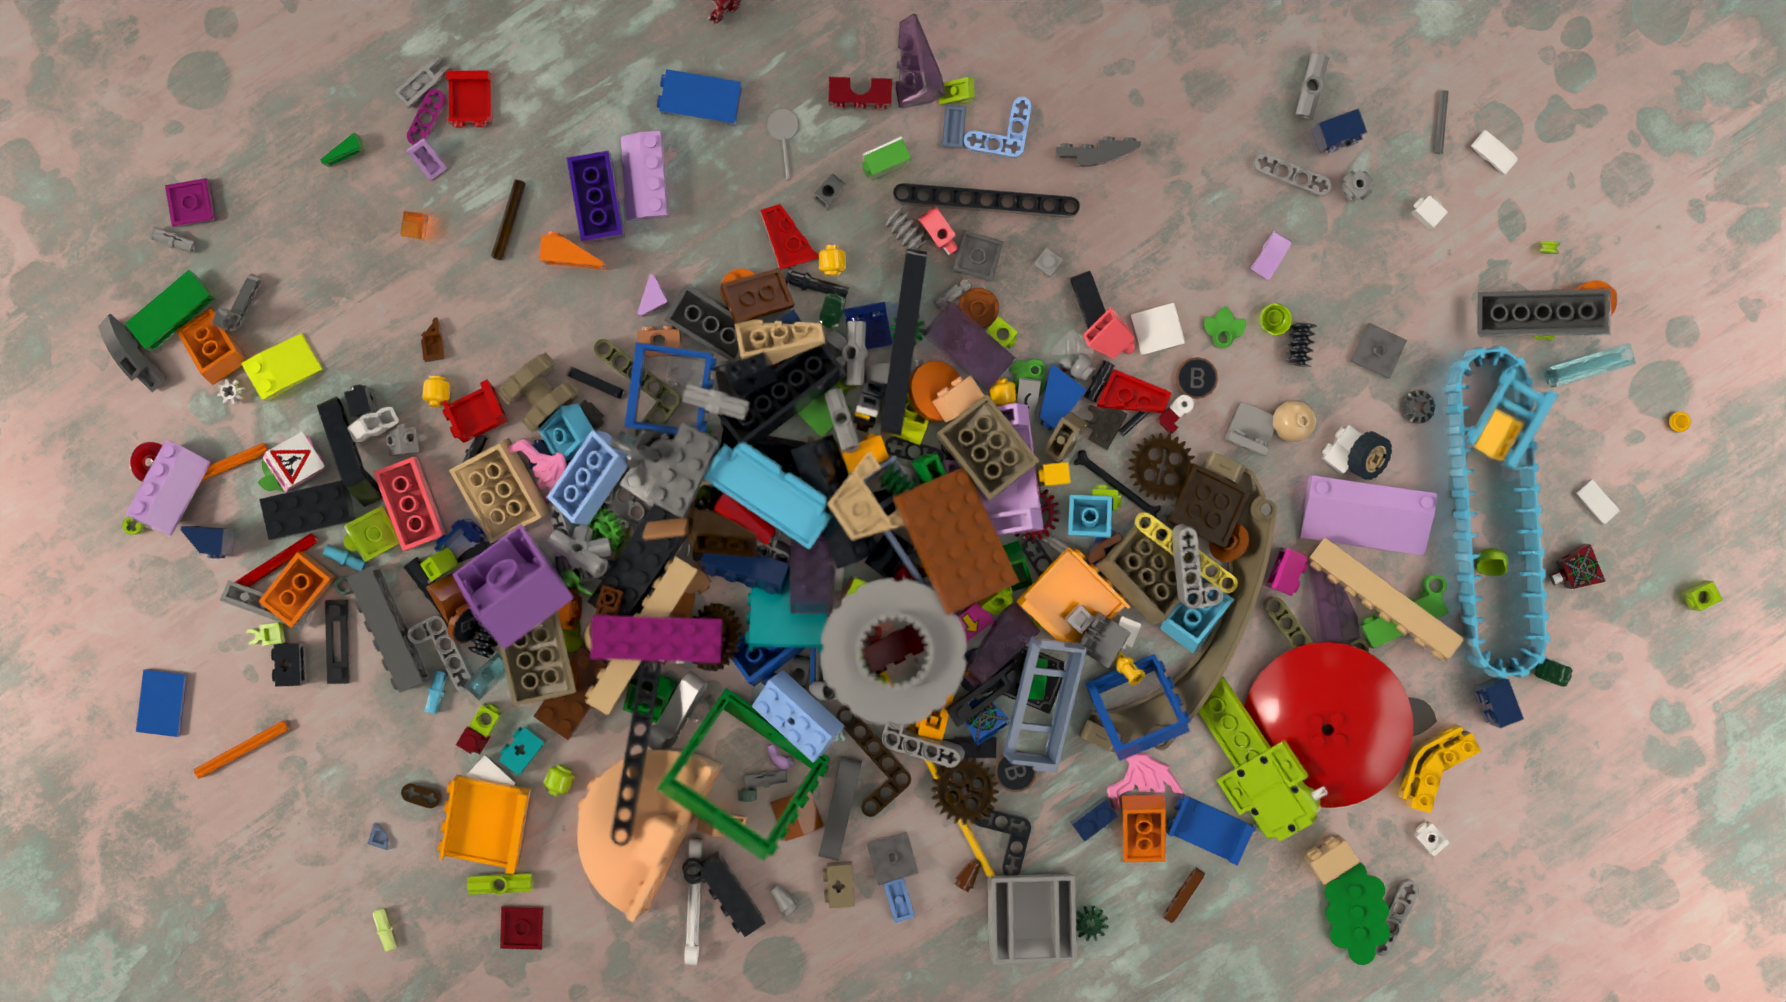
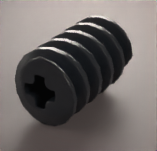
(1300, 344)
(483, 643)

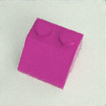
(1287, 571)

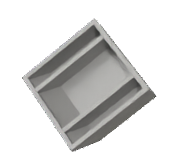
(1032, 918)

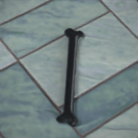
(1084, 460)

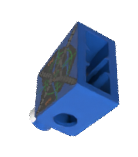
(986, 722)

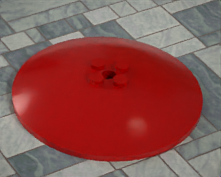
(1352, 693)

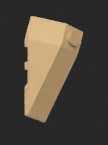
(777, 339)

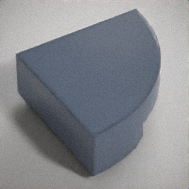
(379, 837)

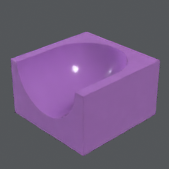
(512, 586)

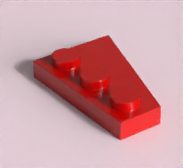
(785, 239)
(1133, 394)

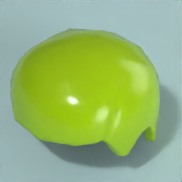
(1276, 319)
(1492, 562)

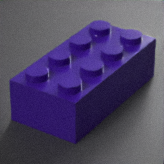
(595, 197)

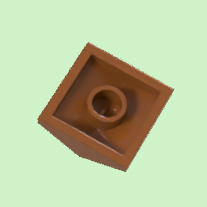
(447, 596)
(808, 818)

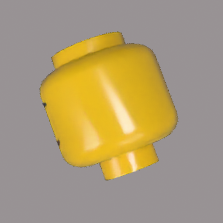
(832, 260)
(436, 391)
(1003, 392)

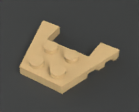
(857, 507)

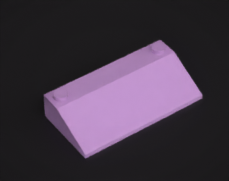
(1017, 507)
(1367, 515)

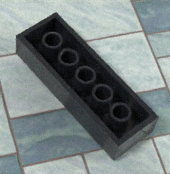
(797, 385)
(826, 472)
(641, 563)

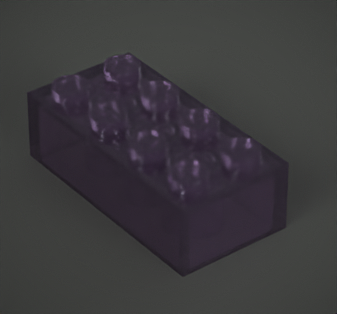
(968, 345)
(811, 578)

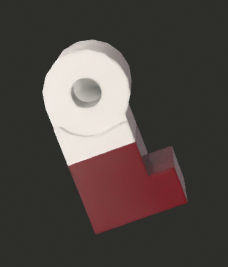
(1174, 411)

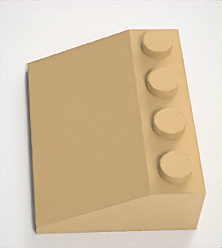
(499, 490)

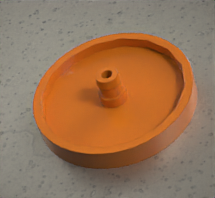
(926, 383)

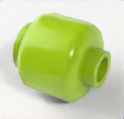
(559, 780)

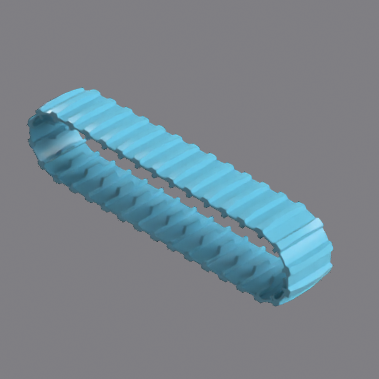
(1530, 514)

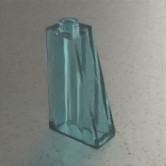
(1589, 365)

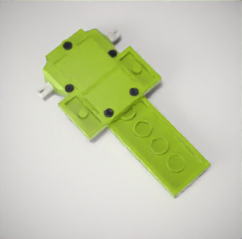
(1264, 776)

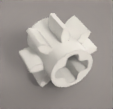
(235, 388)

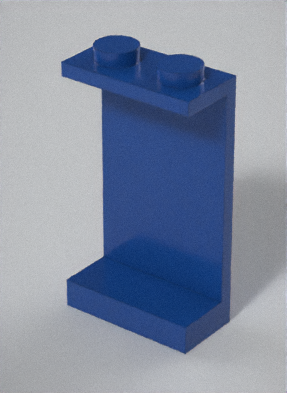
(699, 96)
(1209, 828)

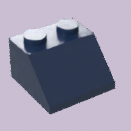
(210, 540)

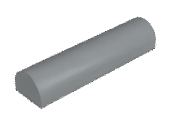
(248, 600)

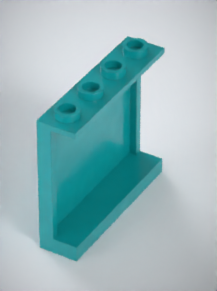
(775, 625)

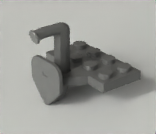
(680, 466)

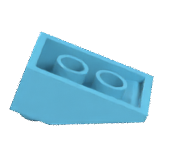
(1193, 626)

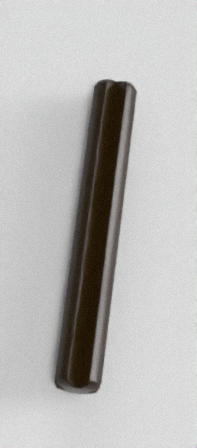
(508, 219)

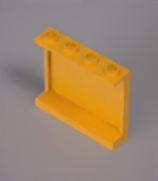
(1065, 585)
(484, 822)

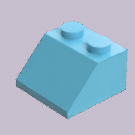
(566, 430)
(1090, 516)

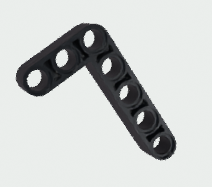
(346, 453)

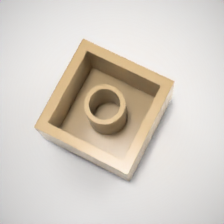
(1331, 858)

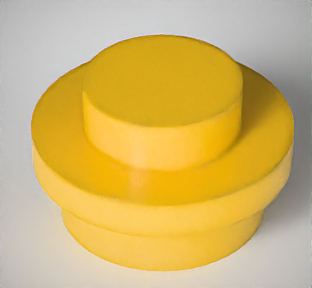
(1679, 421)

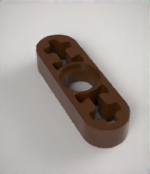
(1183, 895)

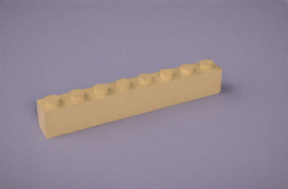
(1385, 599)
(661, 604)

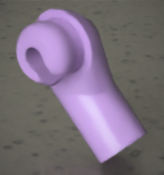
(778, 760)

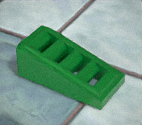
(349, 147)

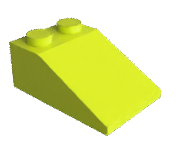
(281, 367)

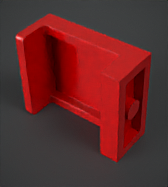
(469, 98)
(475, 413)

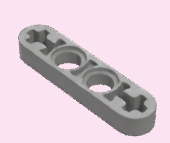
(1293, 171)
(1399, 919)

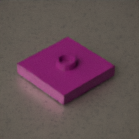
(190, 202)

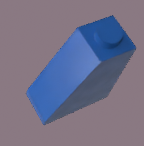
(1059, 397)

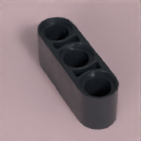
(1088, 297)

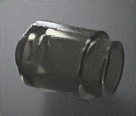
(593, 415)

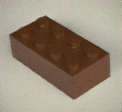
(568, 711)

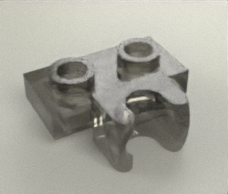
(1105, 425)

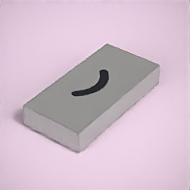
(1028, 394)

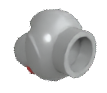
(1081, 369)

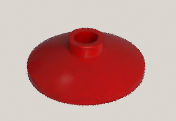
(139, 456)

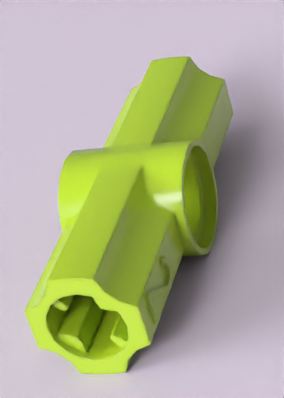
(513, 883)

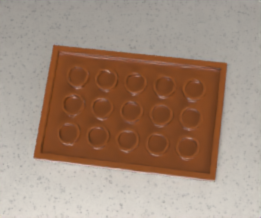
(955, 540)

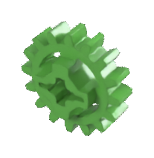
(607, 527)

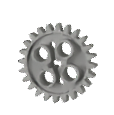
(624, 509)

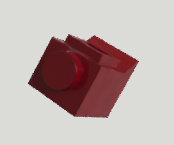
(472, 741)

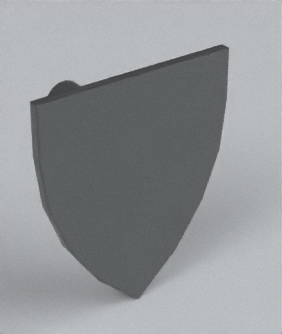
(1422, 715)

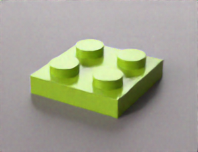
(372, 533)

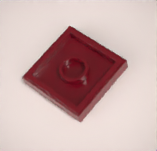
(522, 927)

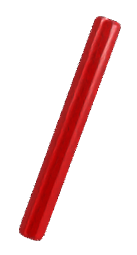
(277, 561)

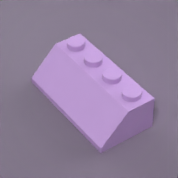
(644, 176)
(168, 488)

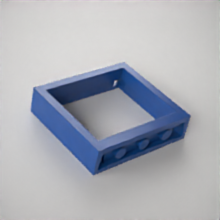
(636, 381)
(1153, 739)

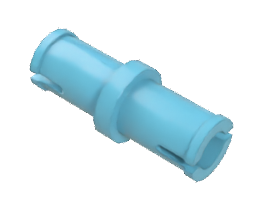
(344, 557)
(436, 692)

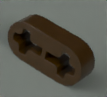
(422, 790)

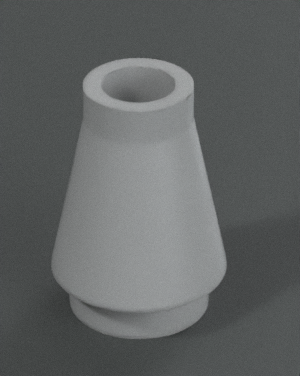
(786, 902)

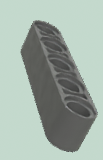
(840, 808)

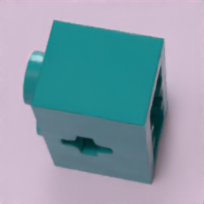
(519, 761)

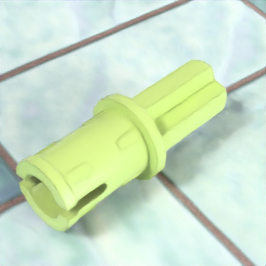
(384, 930)

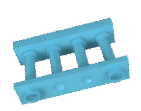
(1533, 418)

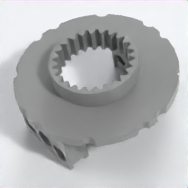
(844, 668)

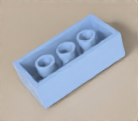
(588, 478)
(797, 716)

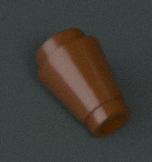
(967, 876)

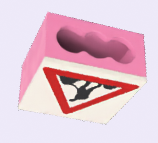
(294, 461)

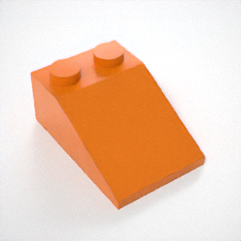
(562, 252)
(210, 347)
(297, 588)
(1143, 828)

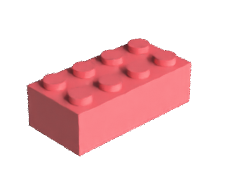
(409, 503)

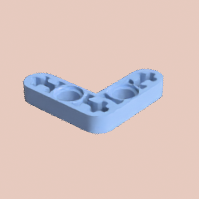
(1011, 137)

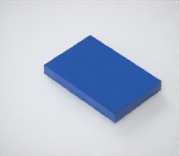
(161, 703)

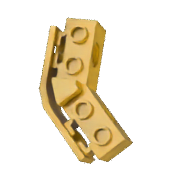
(1430, 772)

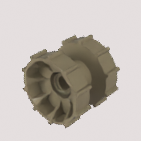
(531, 384)

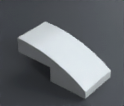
(1495, 152)

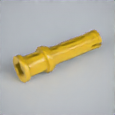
(1127, 667)

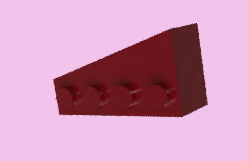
(893, 648)

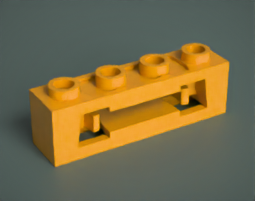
(931, 726)

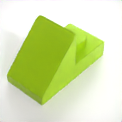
(958, 91)

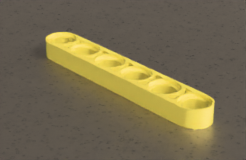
(1167, 544)

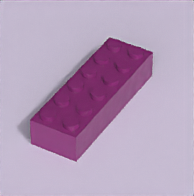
(656, 639)

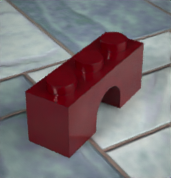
(842, 95)

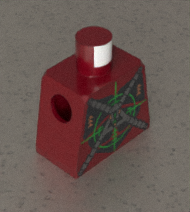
(1578, 569)

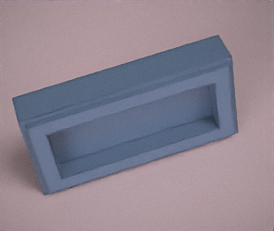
(954, 126)

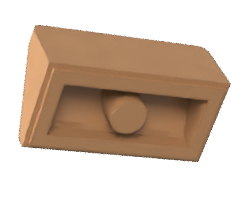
(666, 528)

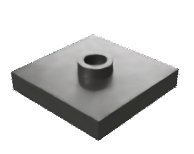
(977, 256)
(1378, 350)
(892, 858)

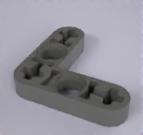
(232, 319)

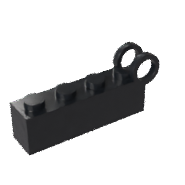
(727, 890)

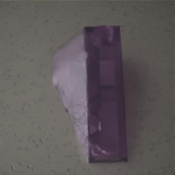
(919, 74)
(1332, 609)

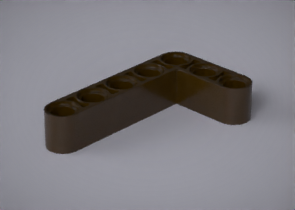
(877, 758)

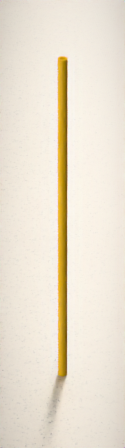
(966, 829)

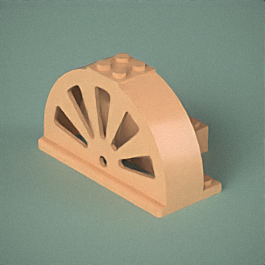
(634, 872)

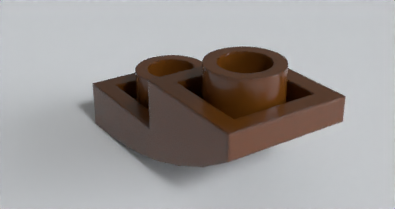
(609, 602)

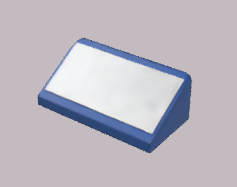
(816, 672)

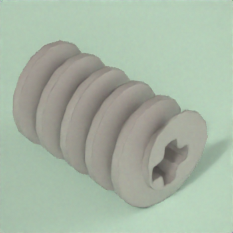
(906, 230)

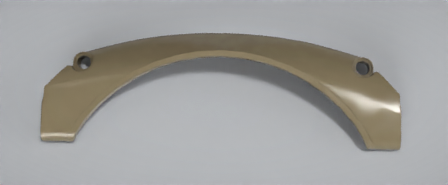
(1206, 668)

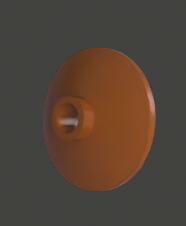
(1228, 554)

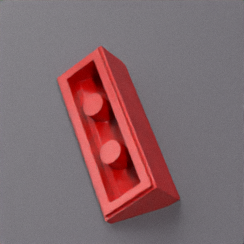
(745, 517)

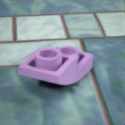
(1271, 255)

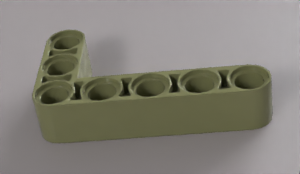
(647, 379)
(1295, 628)

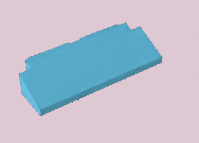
(770, 492)

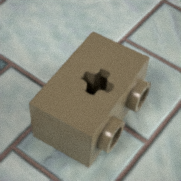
(1065, 437)
(844, 873)

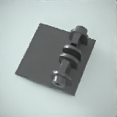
(1104, 640)

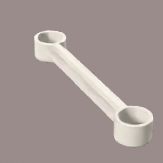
(693, 907)

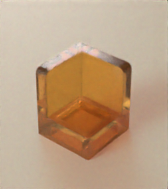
(414, 225)
(685, 606)

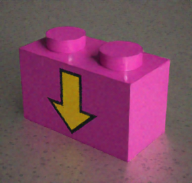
(974, 620)

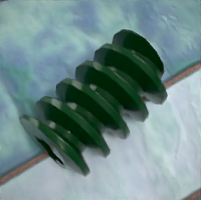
(895, 482)

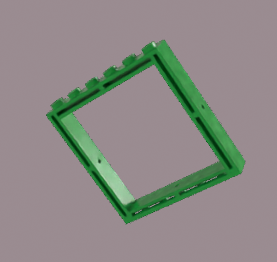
(717, 817)

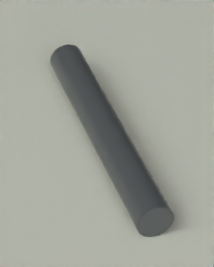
(1441, 122)

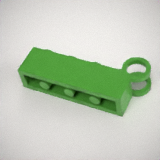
(1379, 632)

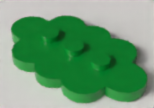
(1357, 913)

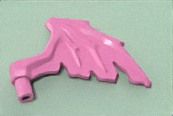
(548, 467)
(1146, 774)

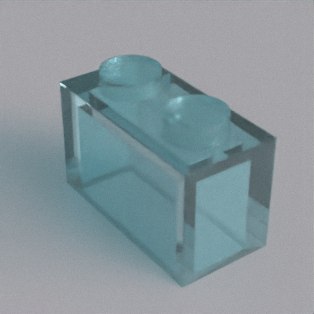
(486, 677)

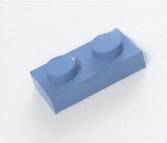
(899, 900)

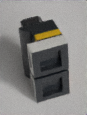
(868, 405)

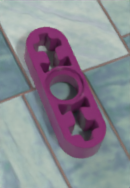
(417, 120)

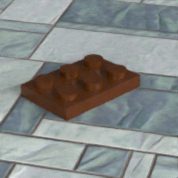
(757, 295)

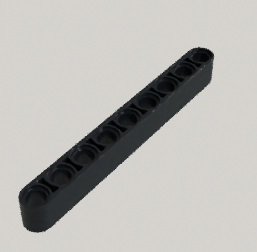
(995, 206)
(903, 342)
(639, 761)

